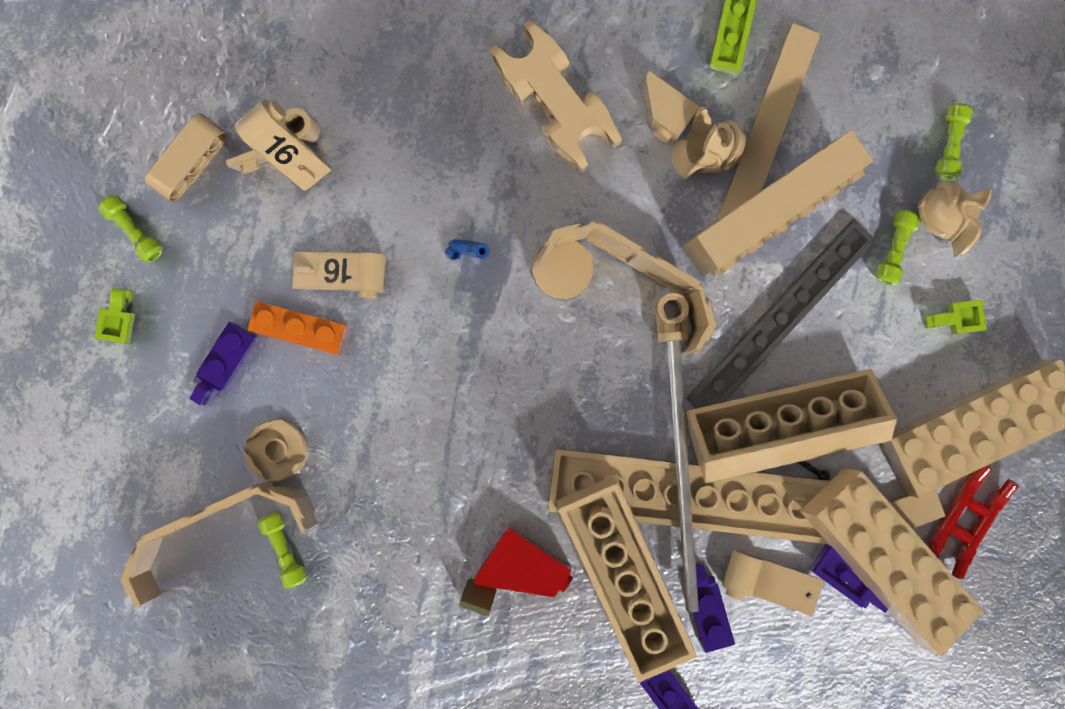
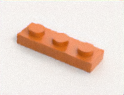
(297, 328)

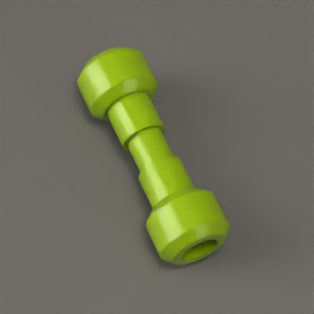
(957, 116)
(114, 209)
(905, 224)
(292, 573)

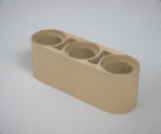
(186, 157)

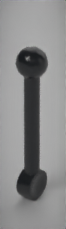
(823, 475)

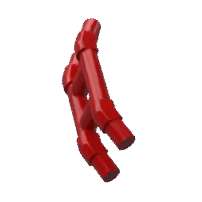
(987, 512)

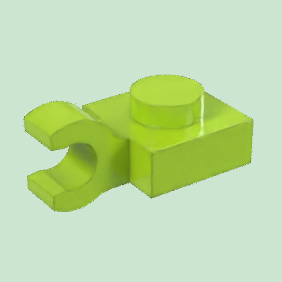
(961, 317)
(116, 323)

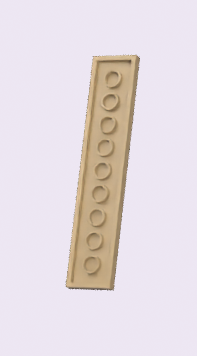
(740, 504)

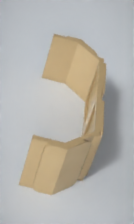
(656, 268)
(137, 575)

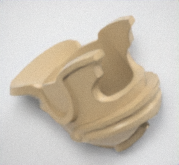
(709, 146)
(954, 214)

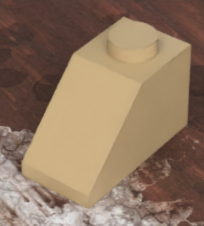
(667, 109)

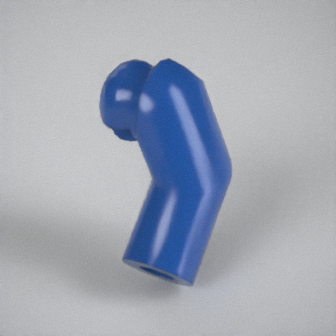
(469, 248)

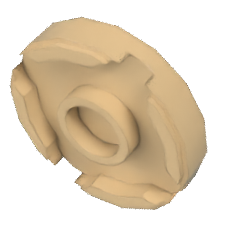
(564, 271)
(276, 450)

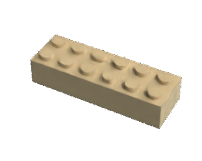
(778, 205)
(790, 425)
(979, 429)
(892, 561)
(626, 578)

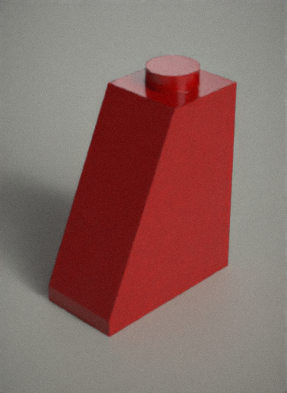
(523, 567)

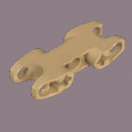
(569, 115)

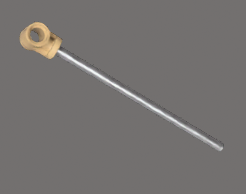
(673, 332)

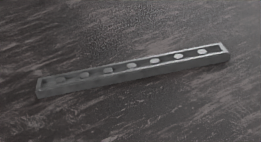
(782, 316)

